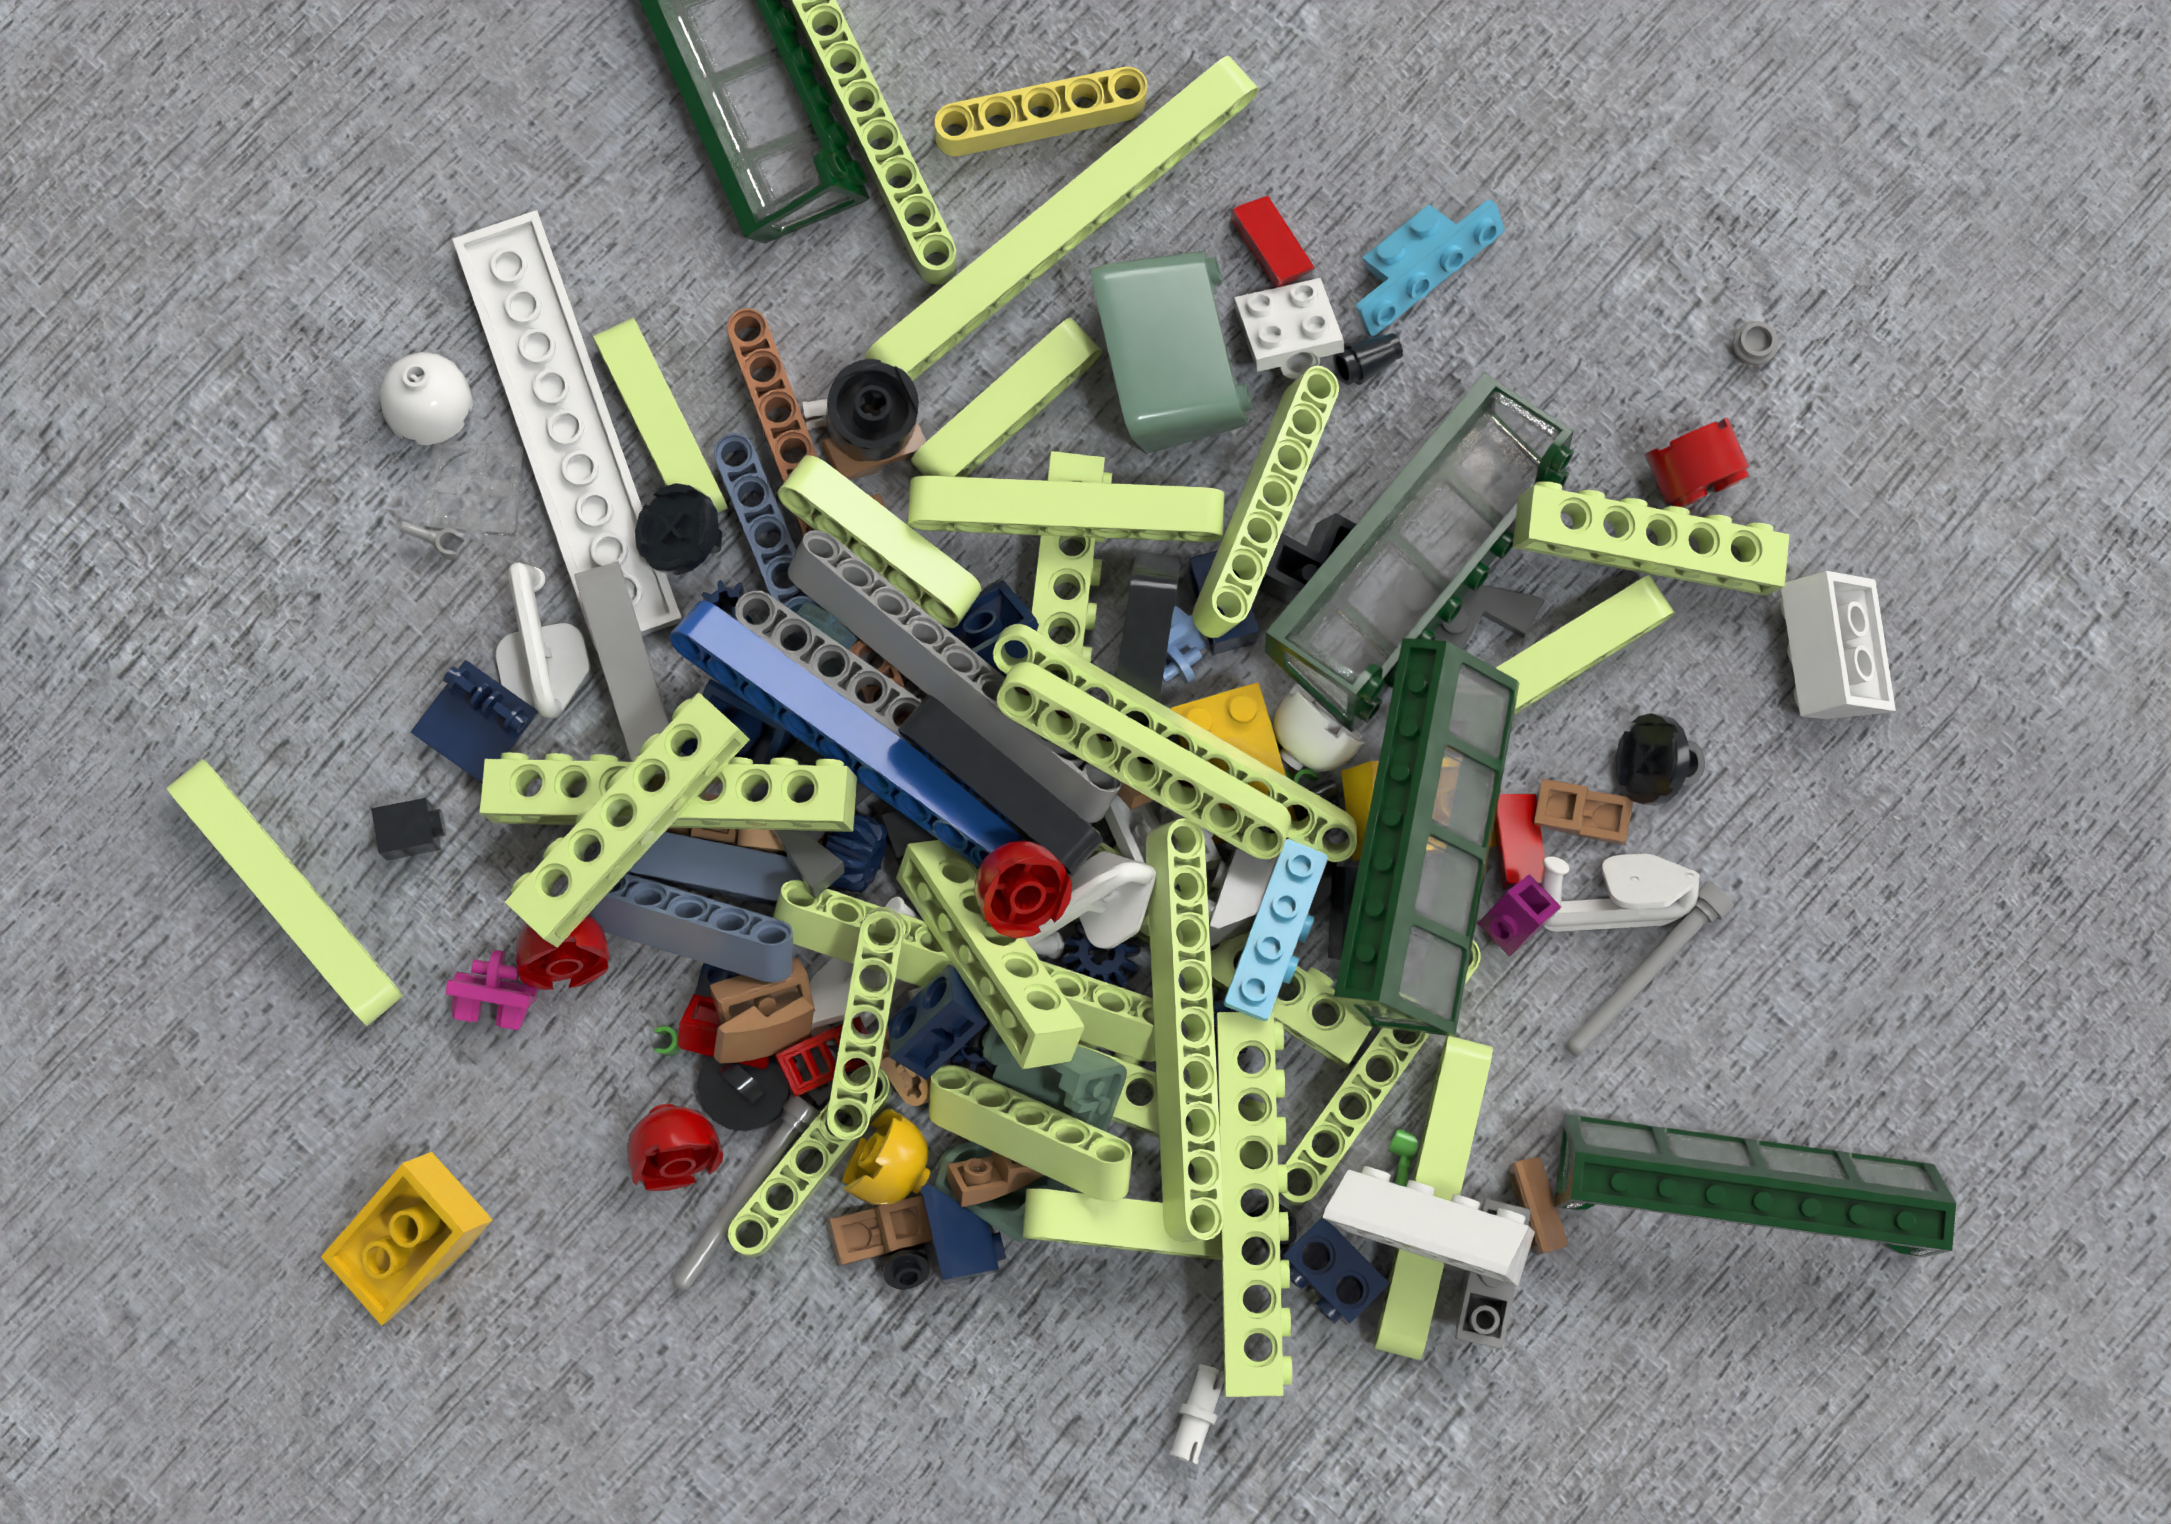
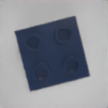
(473, 719)

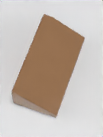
(743, 992)
(1535, 1193)

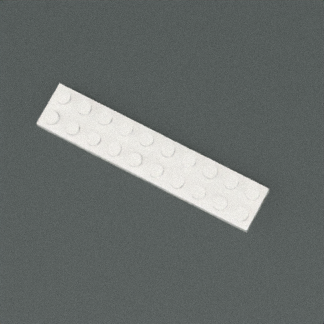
(560, 409)

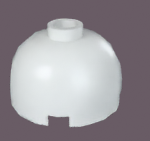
(425, 398)
(1312, 734)

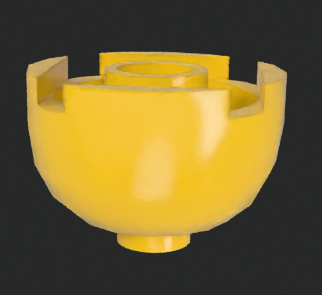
(889, 1162)

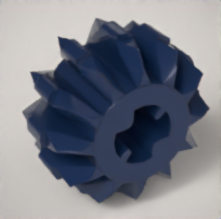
(860, 852)
(1108, 968)

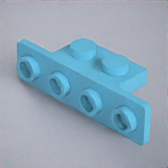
(1421, 258)
(1275, 931)

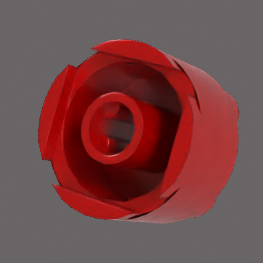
(1698, 461)

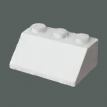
(1837, 646)

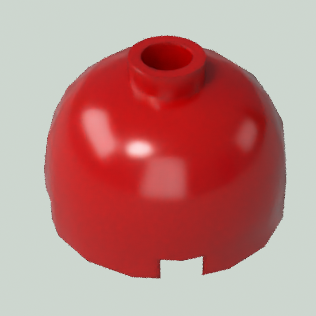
(1022, 888)
(579, 957)
(671, 1147)

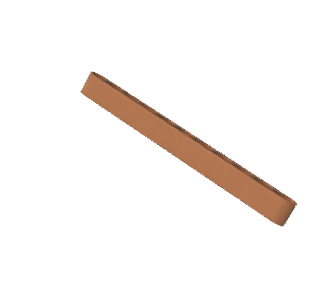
(786, 435)

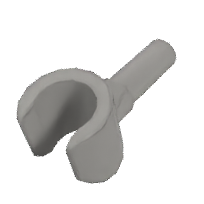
(434, 537)

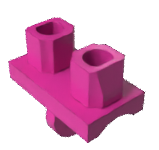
(473, 989)

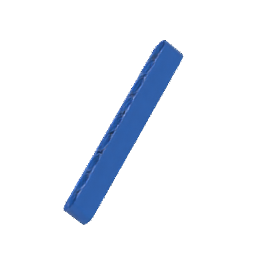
(838, 731)

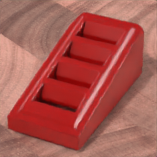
(791, 1072)

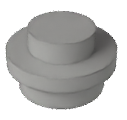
(1755, 343)

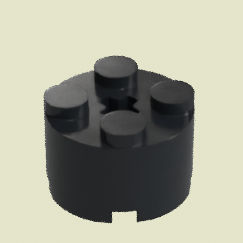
(883, 388)

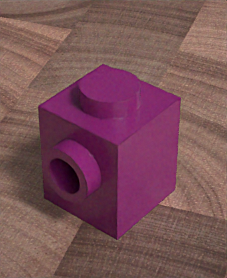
(1519, 915)

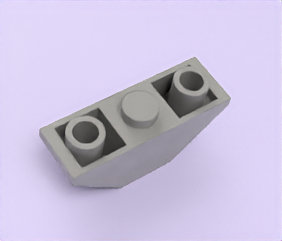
(1239, 894)
(1483, 1301)

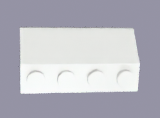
(1431, 1226)

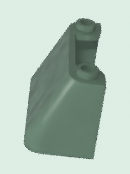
(1169, 349)
(1080, 1088)

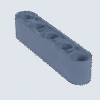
(759, 520)
(714, 868)
(697, 928)

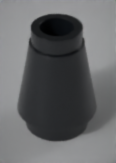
(1367, 358)

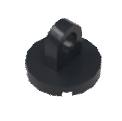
(678, 529)
(1657, 760)
(741, 1094)

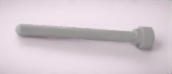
(1711, 904)
(796, 1119)

